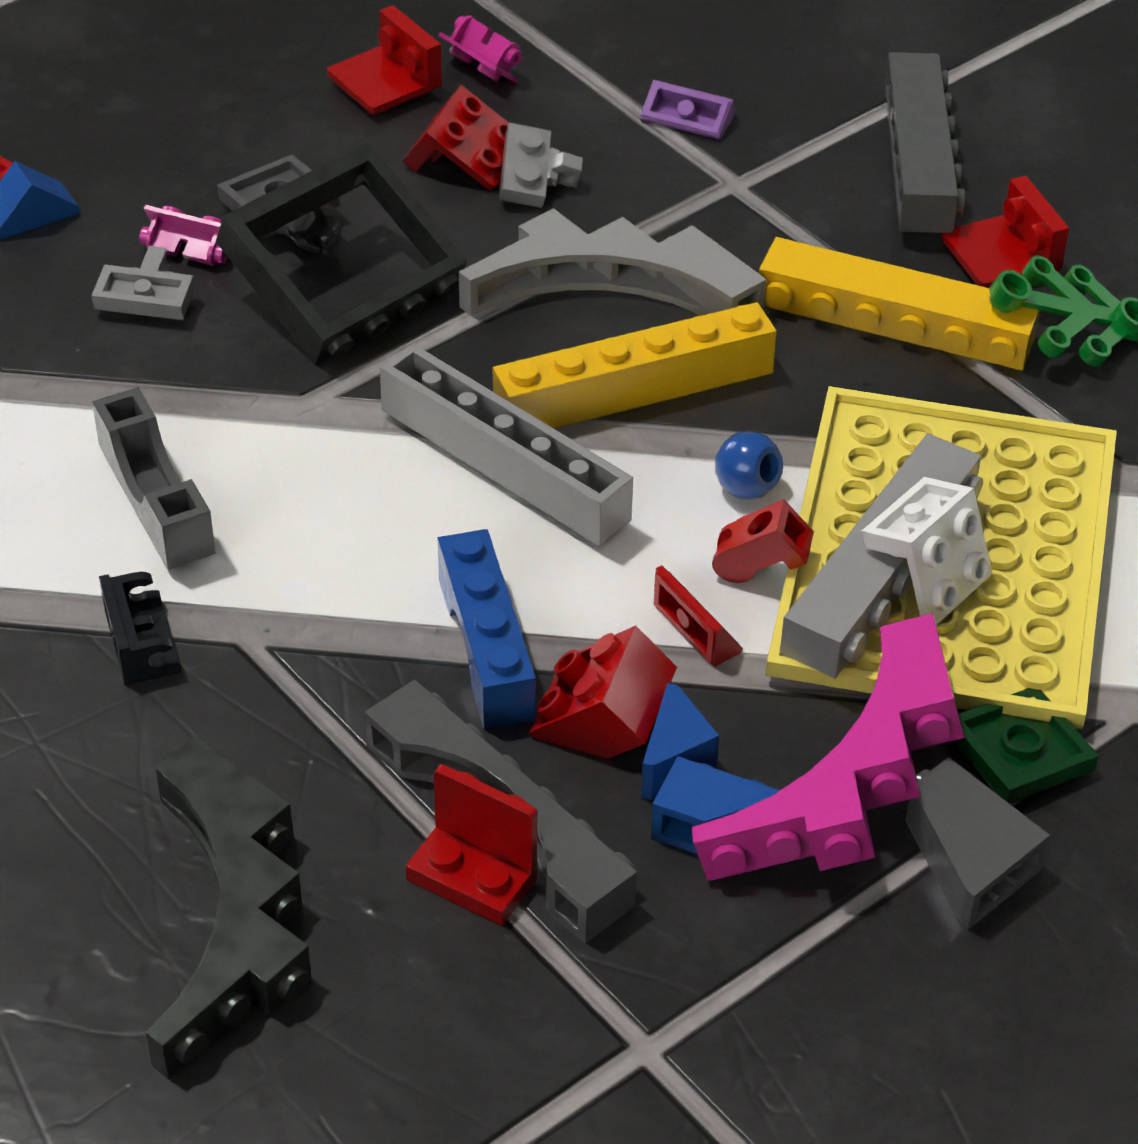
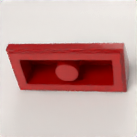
(693, 619)

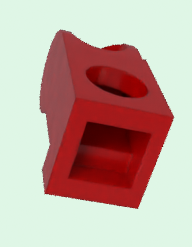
(762, 540)

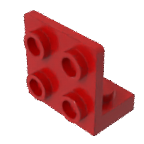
(394, 72)
(467, 135)
(1010, 240)
(479, 847)

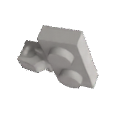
(533, 165)
(145, 289)

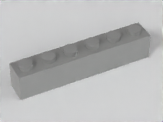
(507, 444)
(860, 584)

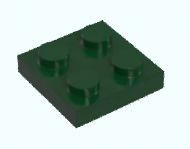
(1023, 753)

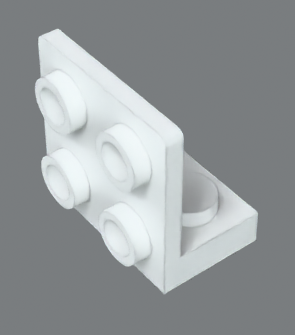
(940, 537)

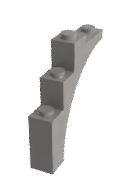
(616, 258)

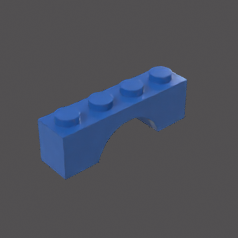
(494, 644)

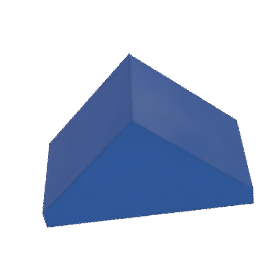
(31, 200)
(677, 732)

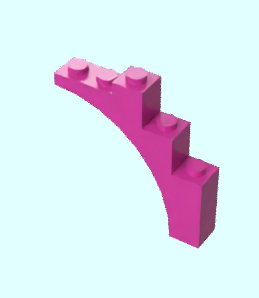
(868, 769)

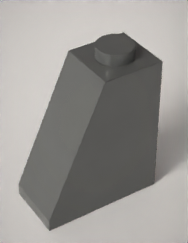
(973, 841)

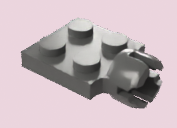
(316, 226)

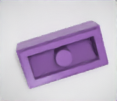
(688, 109)

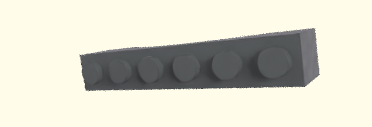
(582, 876)

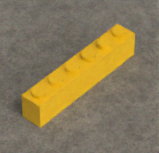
(896, 303)
(641, 367)

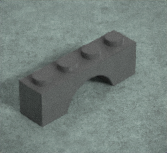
(168, 508)

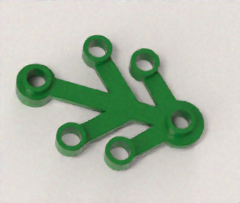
(1013, 291)

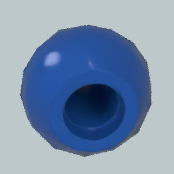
(748, 465)

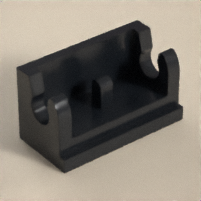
(138, 628)

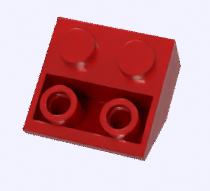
(605, 695)

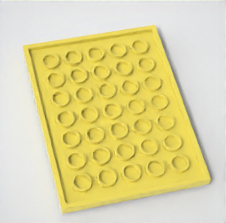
(1041, 527)

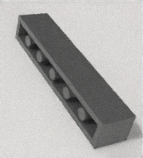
(923, 143)

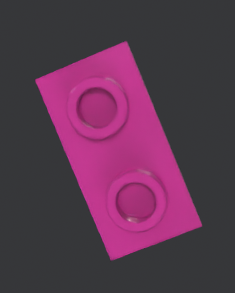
(495, 57)
(172, 227)

